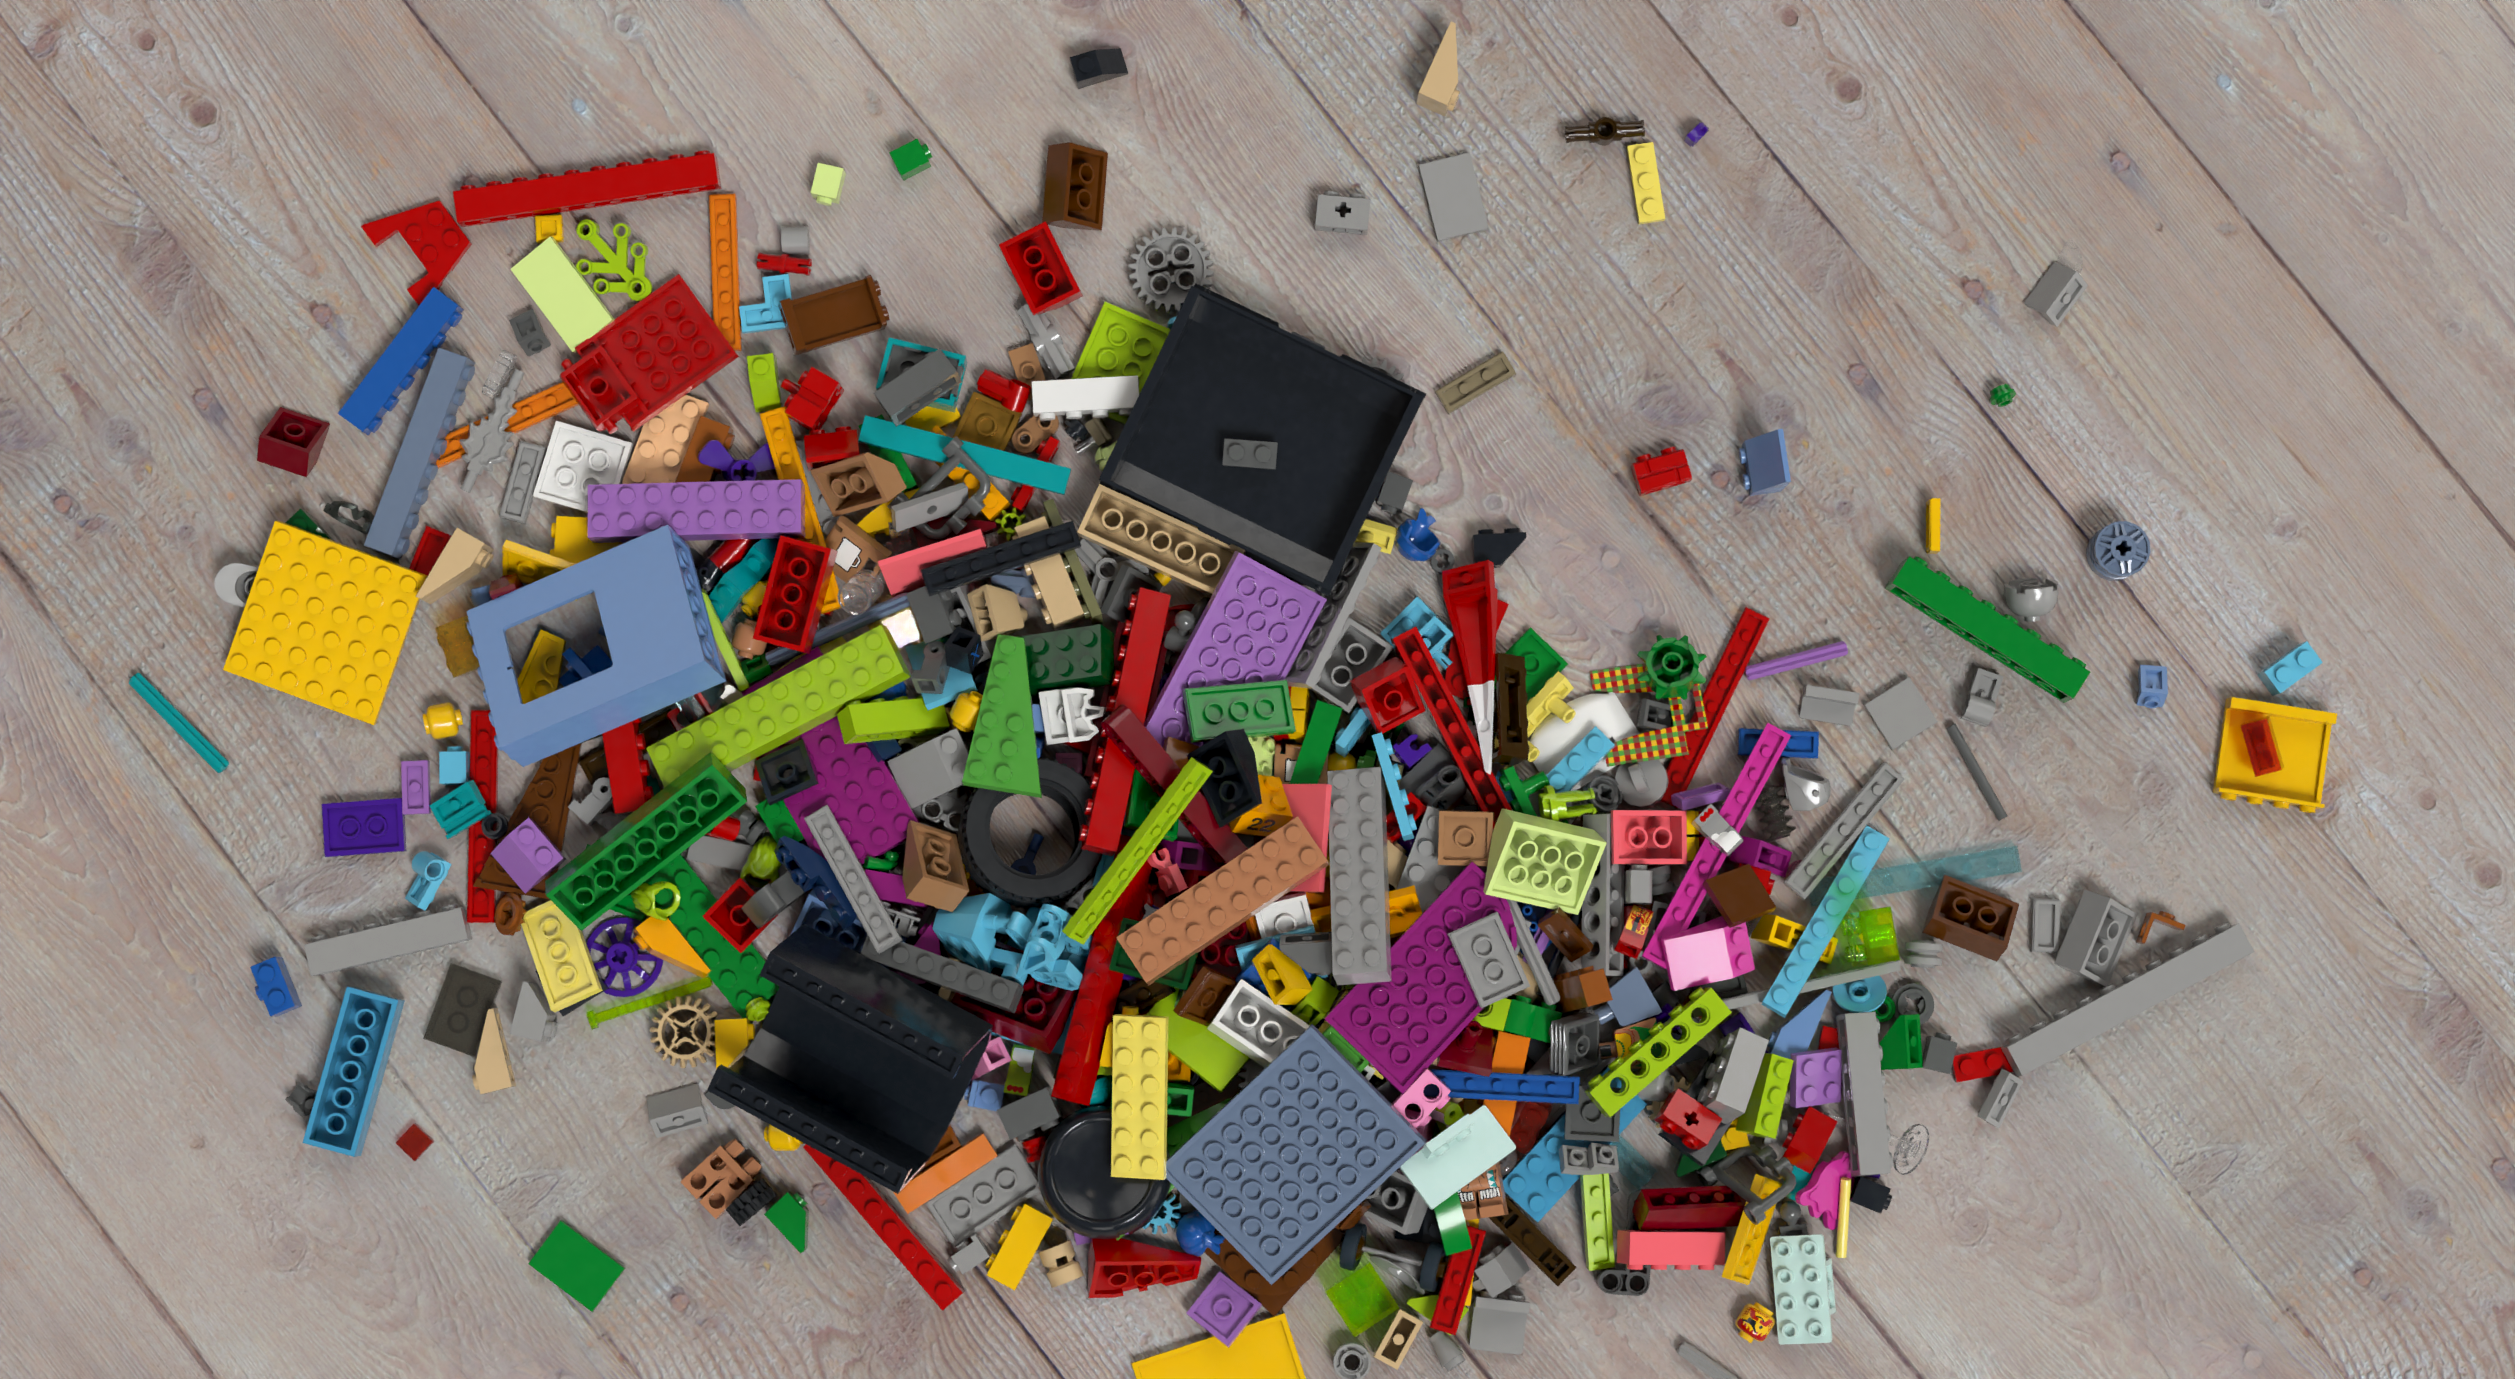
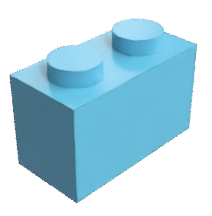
(2289, 668)

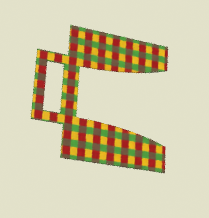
(1652, 744)

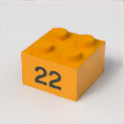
(1268, 816)

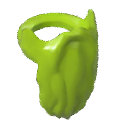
(762, 863)
(644, 899)

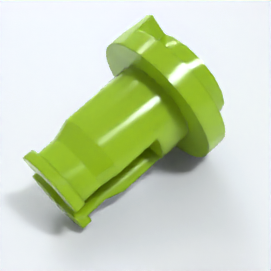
(1553, 804)

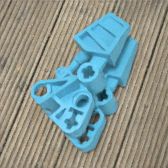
(971, 932)

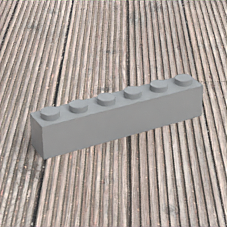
(388, 941)
(1864, 1094)

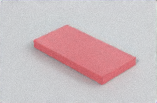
(1312, 807)

